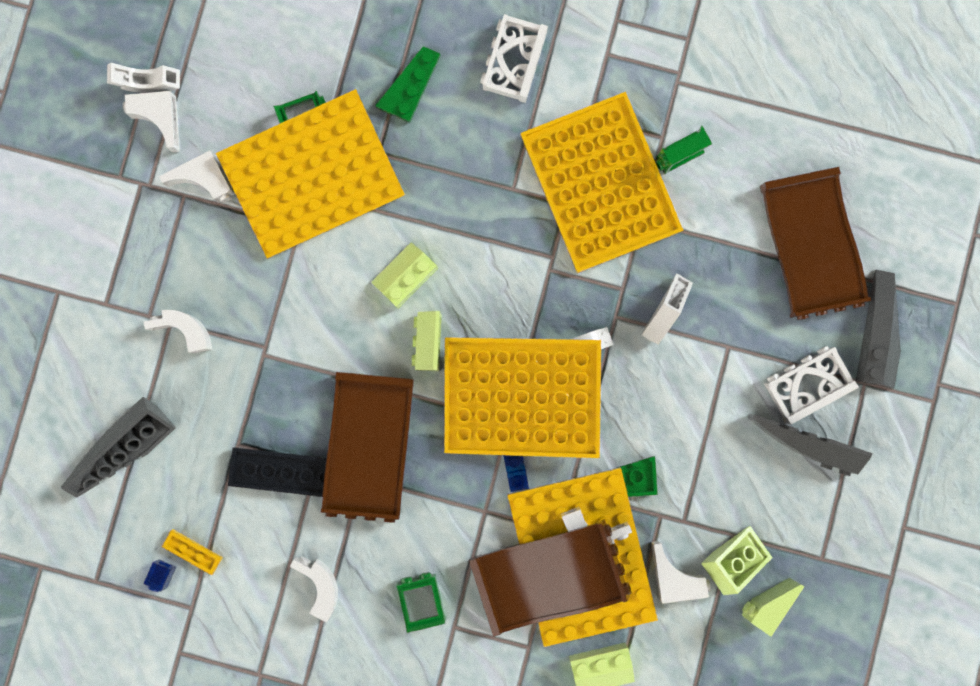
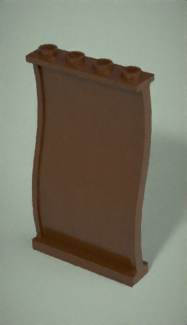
(815, 243)
(367, 447)
(550, 578)

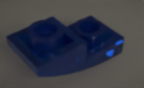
(516, 472)

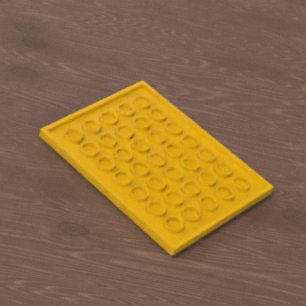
(310, 173)
(601, 182)
(523, 397)
(599, 497)

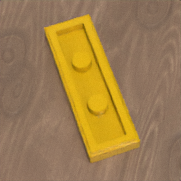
(192, 552)

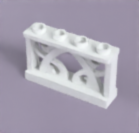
(522, 82)
(836, 390)

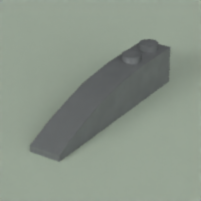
(881, 334)
(123, 442)
(822, 450)

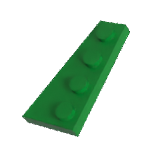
(407, 90)
(640, 477)

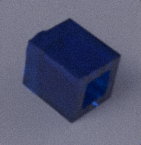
(159, 575)

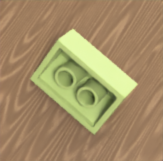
(405, 275)
(427, 341)
(603, 666)

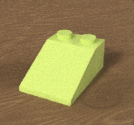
(737, 561)
(771, 606)

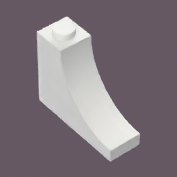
(159, 109)
(202, 171)
(668, 309)
(674, 584)

